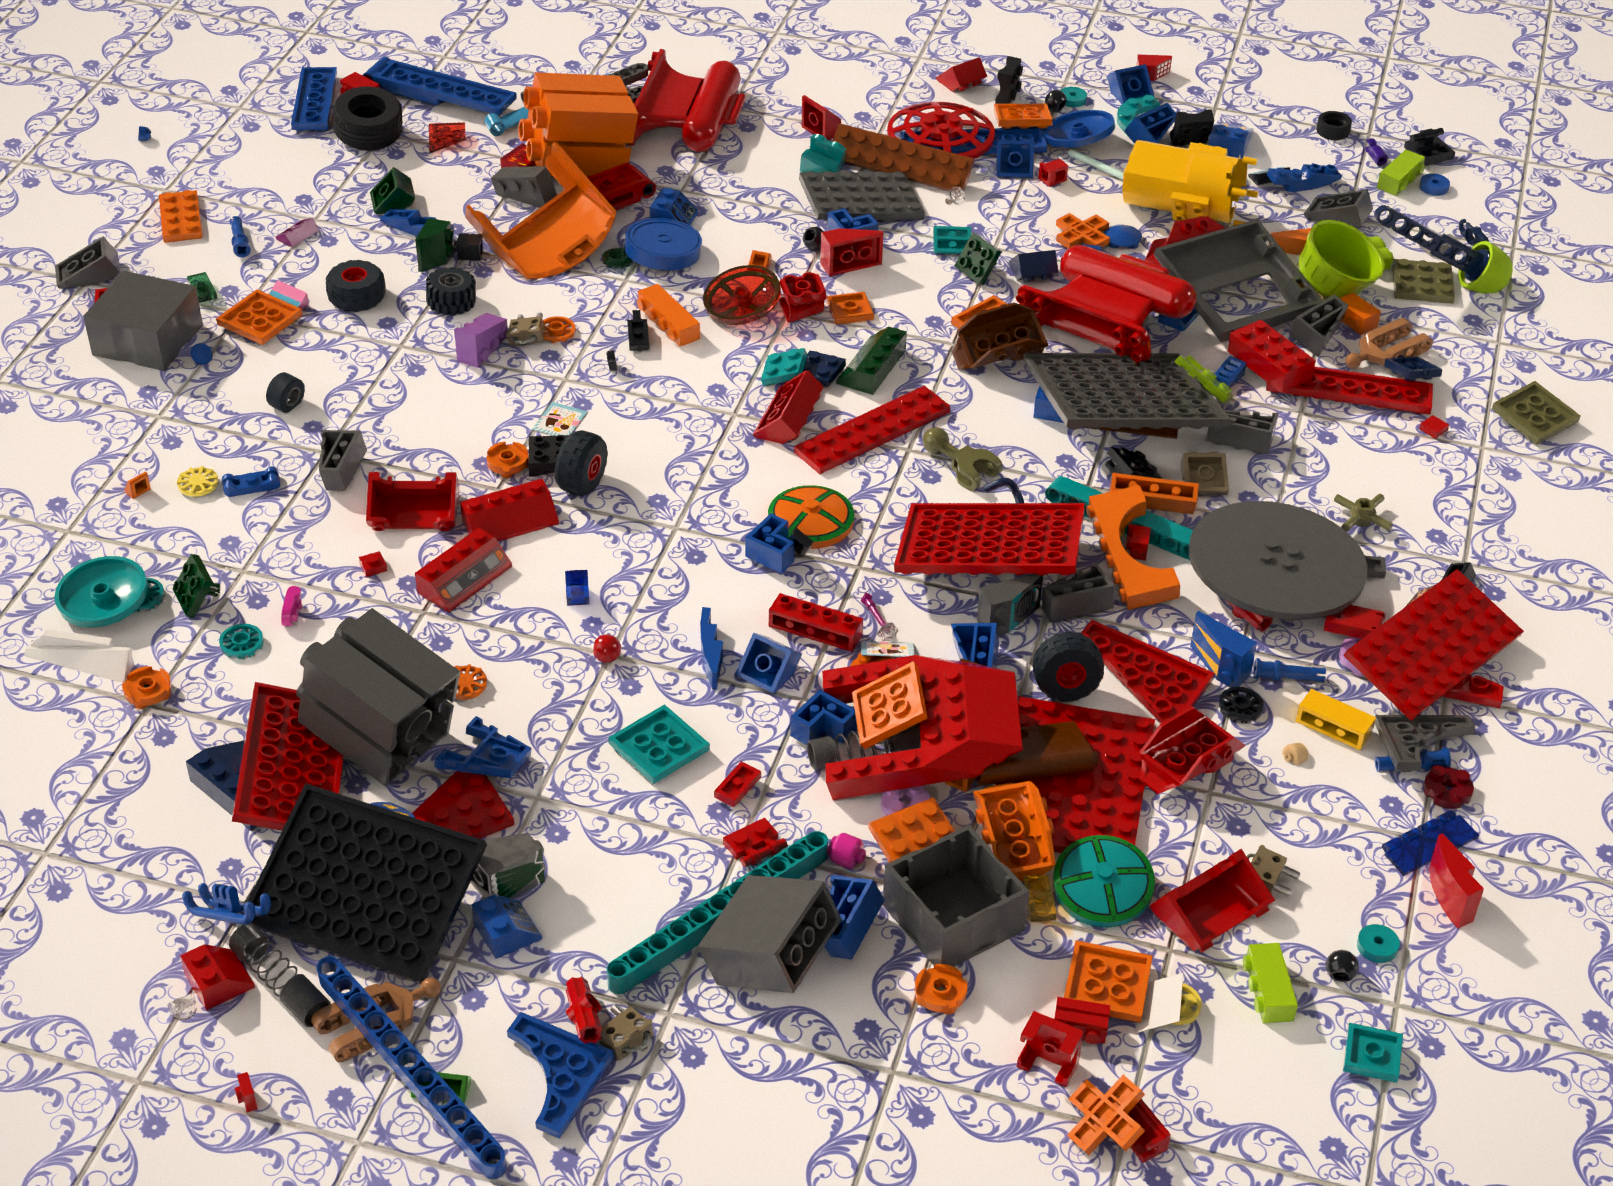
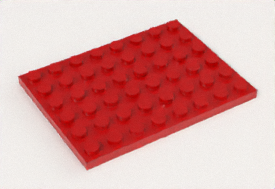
(991, 538)
(1097, 800)

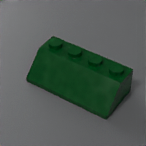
(874, 360)

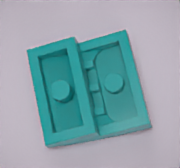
(950, 239)

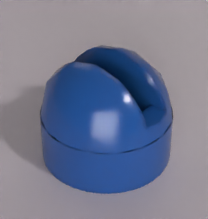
(144, 133)

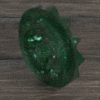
(619, 262)

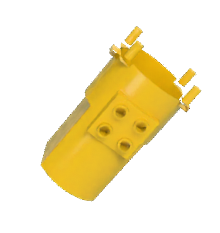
(1186, 180)

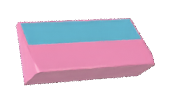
(290, 294)

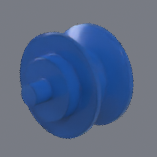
(201, 354)

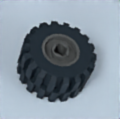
(450, 291)

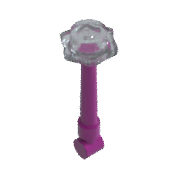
(887, 631)

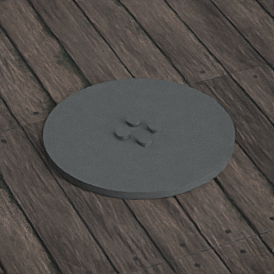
(1278, 560)

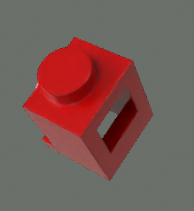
(1053, 172)
(1138, 541)

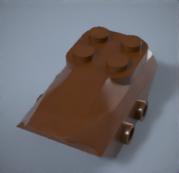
(998, 336)

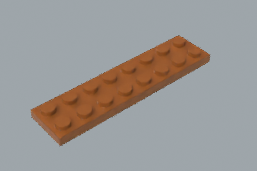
(916, 161)

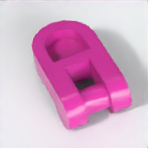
(291, 606)

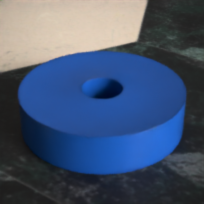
(1434, 184)

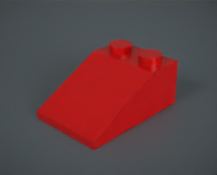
(850, 250)

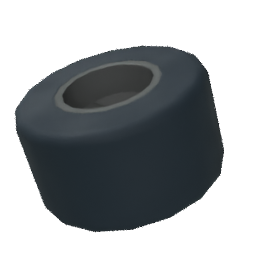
(285, 392)

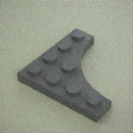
(1408, 738)

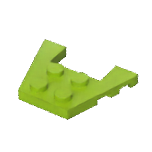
(1206, 377)

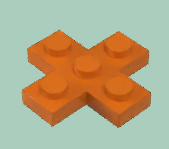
(1078, 231)
(1106, 1115)

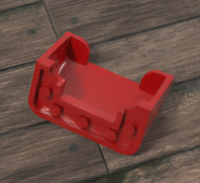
(412, 503)
(1214, 902)

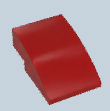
(1454, 883)

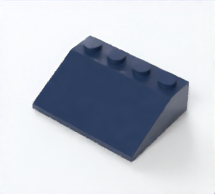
(217, 773)

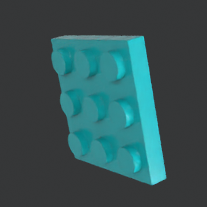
(659, 744)

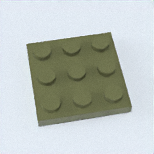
(1423, 281)
(1536, 412)

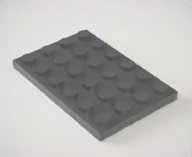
(862, 193)

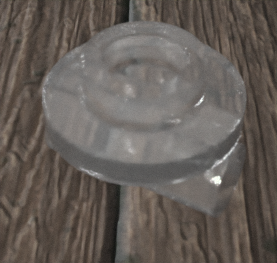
(956, 196)
(183, 1007)

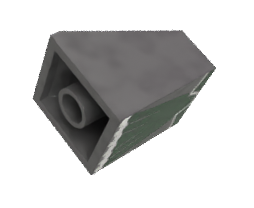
(509, 866)

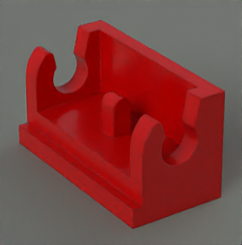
(1156, 1136)

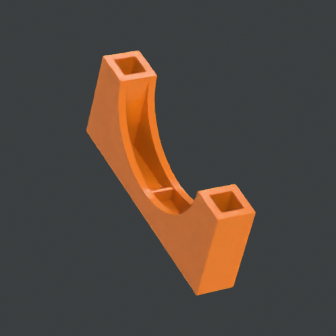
(1137, 583)

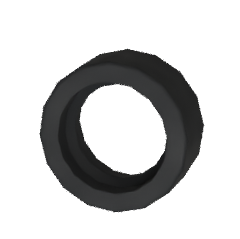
(1339, 119)

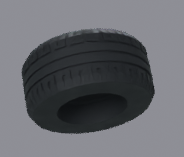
(367, 118)

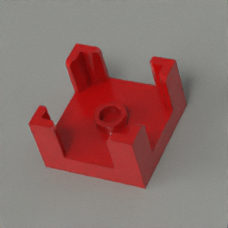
(1052, 1042)

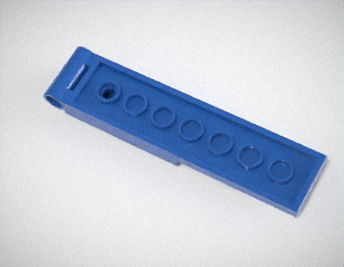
(438, 87)

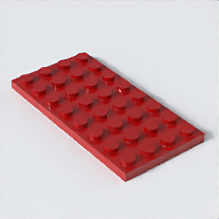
(1433, 644)
(280, 760)

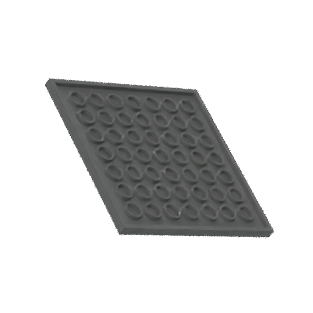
(1119, 392)

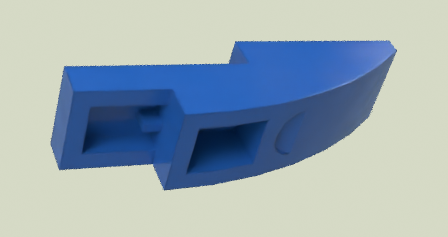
(1307, 178)

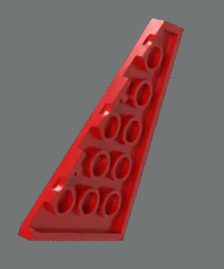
(1152, 675)
(466, 805)

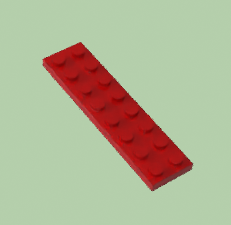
(1366, 390)
(871, 429)

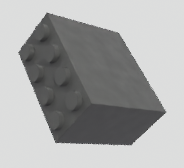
(770, 933)

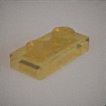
(1041, 900)

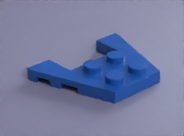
(493, 756)

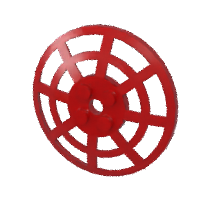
(944, 126)

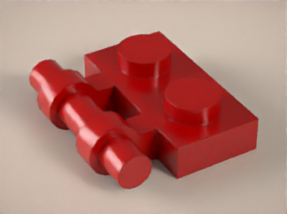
(750, 839)

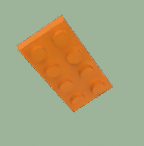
(180, 216)

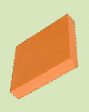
(850, 308)

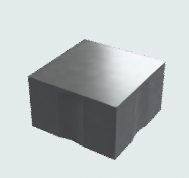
(143, 320)
(955, 898)

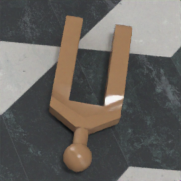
(1387, 334)
(353, 1042)

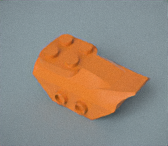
(1017, 827)

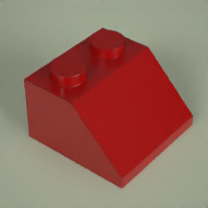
(963, 75)
(818, 119)
(215, 974)

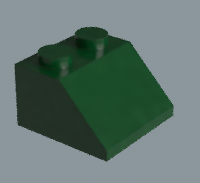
(392, 192)
(434, 244)

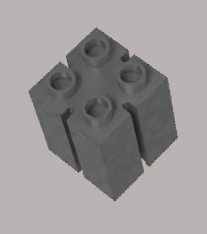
(376, 695)

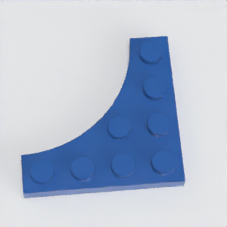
(568, 1067)

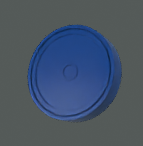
(663, 244)

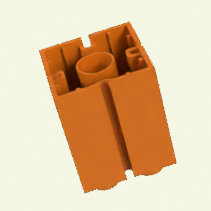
(584, 115)

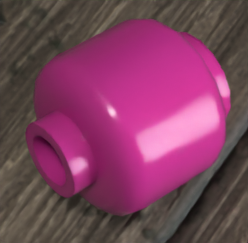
(846, 850)

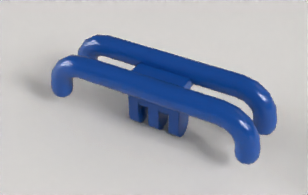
(225, 905)

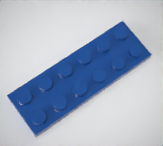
(314, 98)

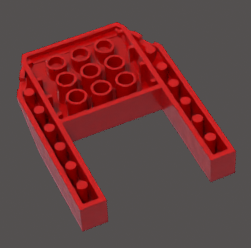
(967, 727)

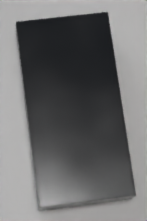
(802, 542)

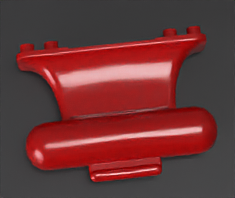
(689, 101)
(1110, 299)

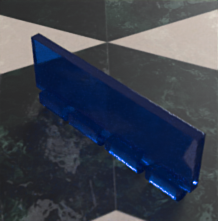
(1417, 845)

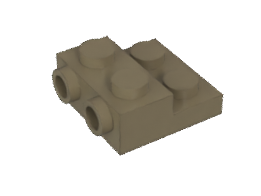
(1207, 470)

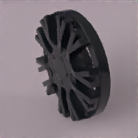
(1241, 704)

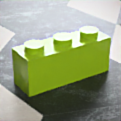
(1401, 172)
(1270, 983)

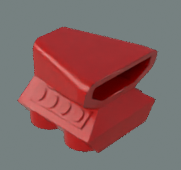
(802, 296)

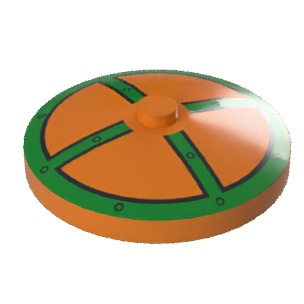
(817, 512)

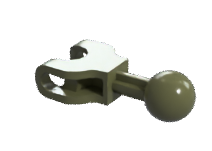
(966, 461)

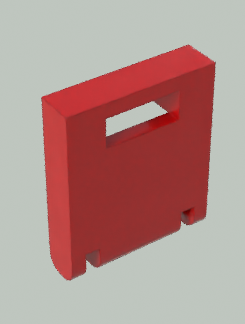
(1354, 621)

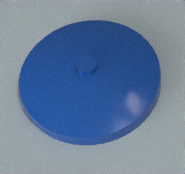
(1079, 128)

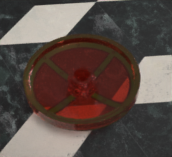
(742, 295)

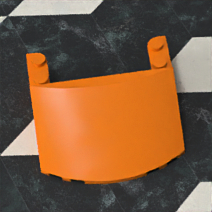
(559, 231)

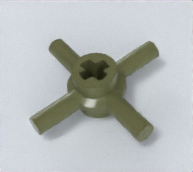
(1363, 512)

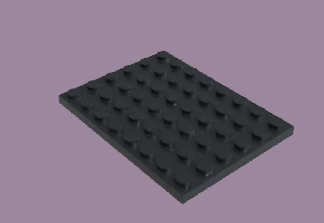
(365, 882)

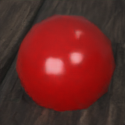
(607, 648)

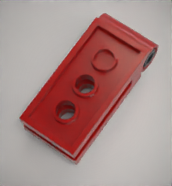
(623, 185)

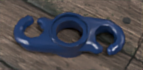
(1468, 233)

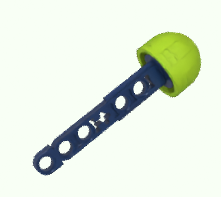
(1483, 264)

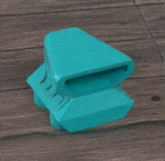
(822, 155)

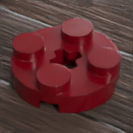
(1439, 778)

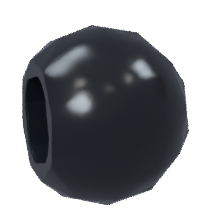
(1055, 100)
(812, 238)
(1342, 965)

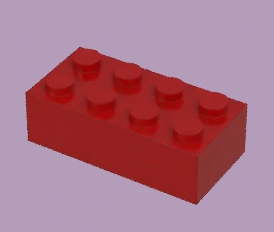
(1271, 356)

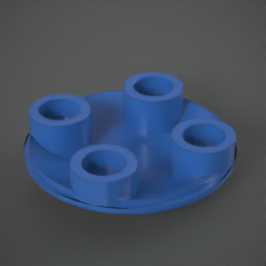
(1123, 236)

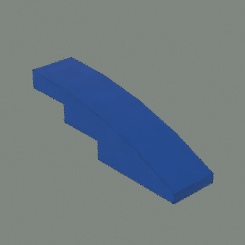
(406, 220)
(710, 648)

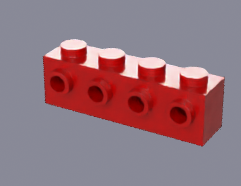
(815, 622)

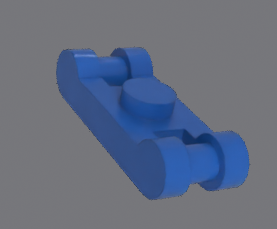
(251, 482)

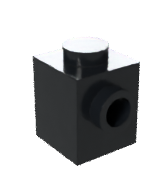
(469, 246)

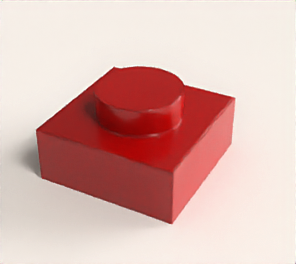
(373, 564)
(245, 1092)

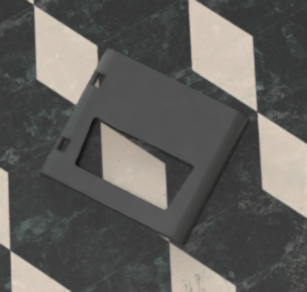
(1232, 258)

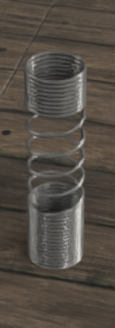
(822, 749)
(298, 993)

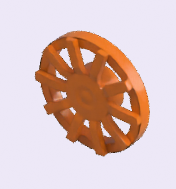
(557, 328)
(467, 682)

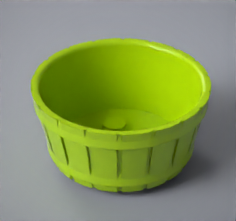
(1340, 259)

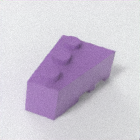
(479, 338)

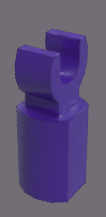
(1376, 152)

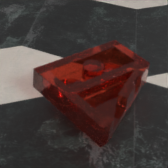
(445, 134)

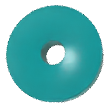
(1075, 96)
(1374, 934)

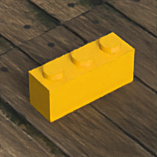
(1335, 719)

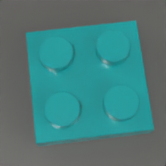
(783, 366)
(1373, 1052)

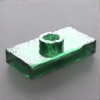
(203, 285)

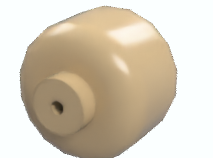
(1296, 753)

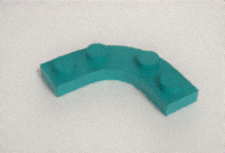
(1133, 108)

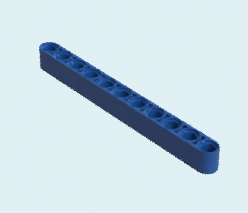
(413, 1075)

